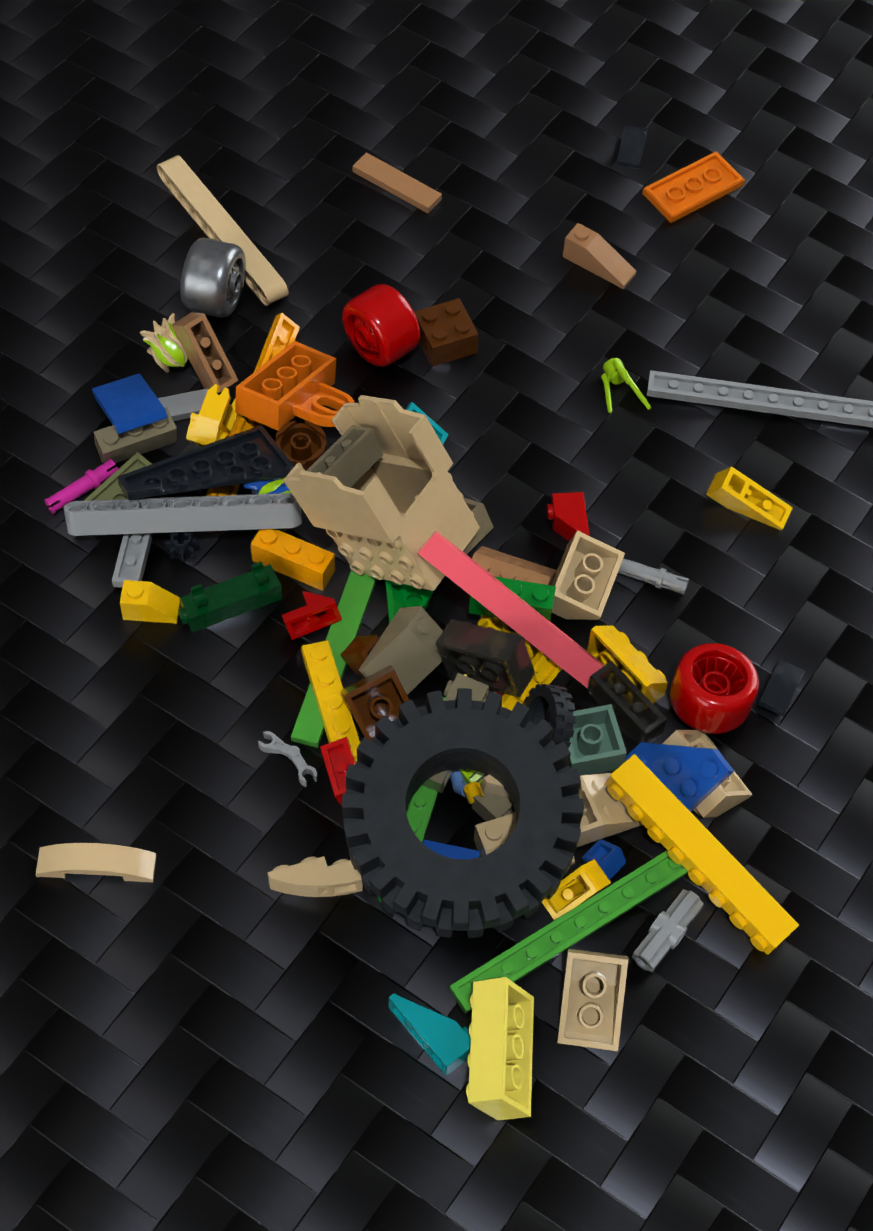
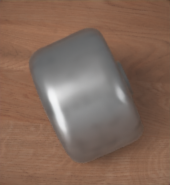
(213, 277)

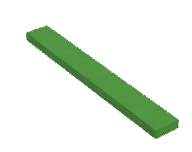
(352, 609)

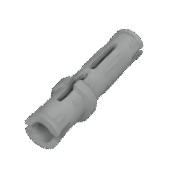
(654, 576)

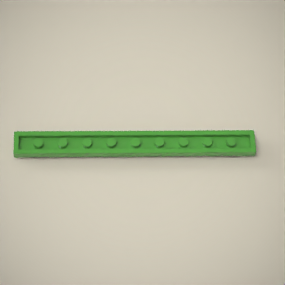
(573, 926)

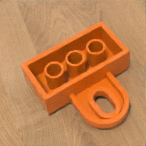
(291, 386)

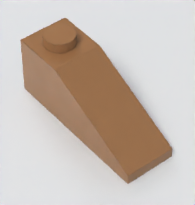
(597, 256)

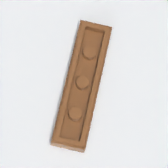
(397, 182)

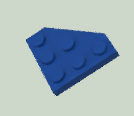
(685, 770)

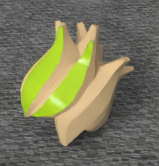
(165, 345)

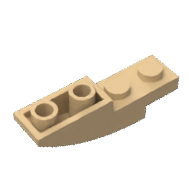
(316, 879)

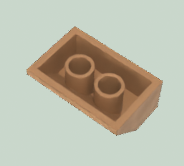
(512, 567)

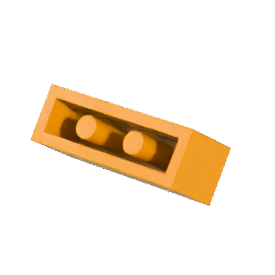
(293, 557)

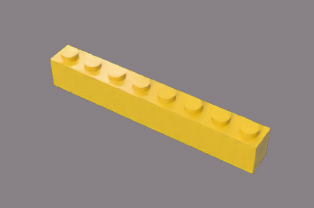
(701, 855)

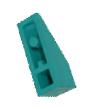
(437, 1034)

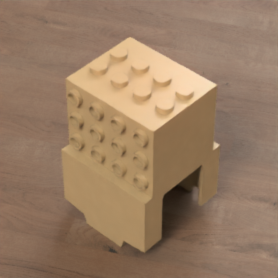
(395, 503)

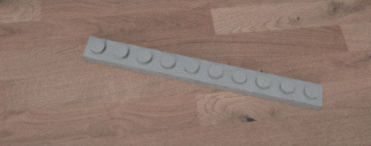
(760, 398)

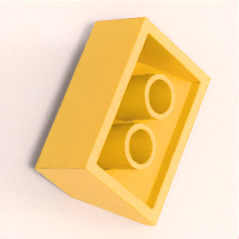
(611, 645)

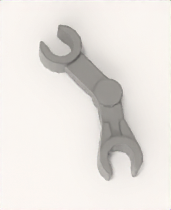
(292, 752)

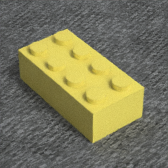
(501, 1049)

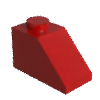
(568, 514)

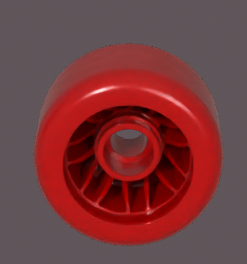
(381, 325)
(714, 688)

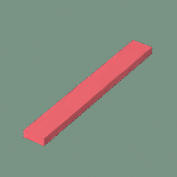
(510, 608)

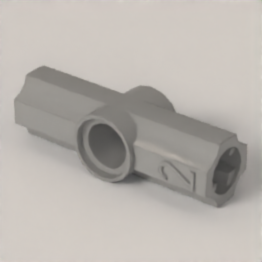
(667, 930)

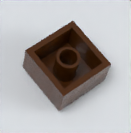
(446, 332)
(374, 698)

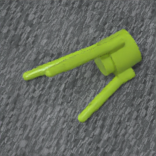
(617, 374)

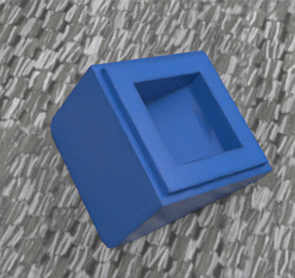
(607, 856)

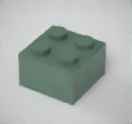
(596, 741)

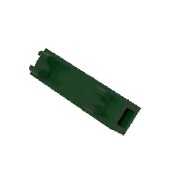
(230, 598)

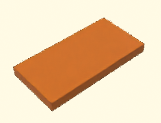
(693, 187)

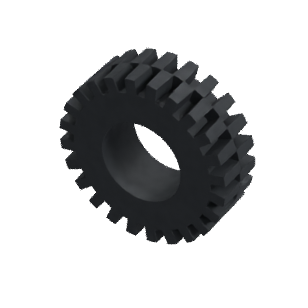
(479, 738)

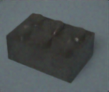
(486, 656)

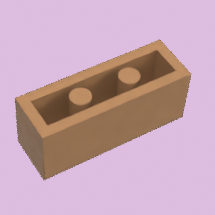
(204, 351)

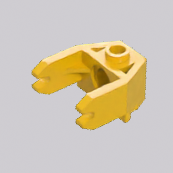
(214, 418)

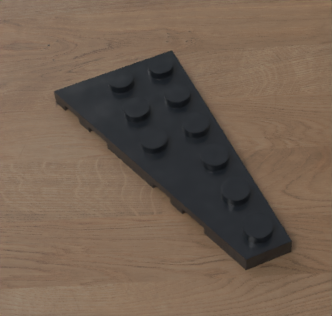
(226, 462)

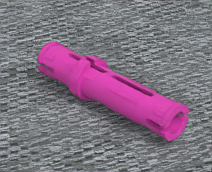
(90, 480)

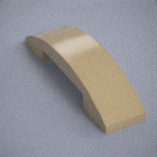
(96, 859)

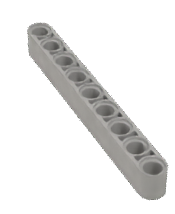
(182, 514)

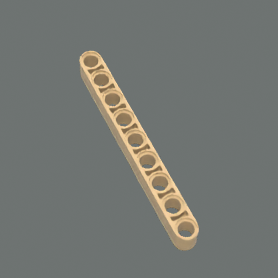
(220, 226)

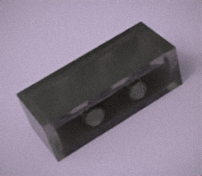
(631, 707)

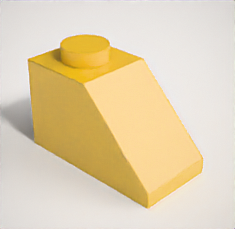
(148, 603)
(576, 889)

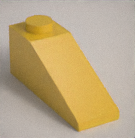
(748, 498)

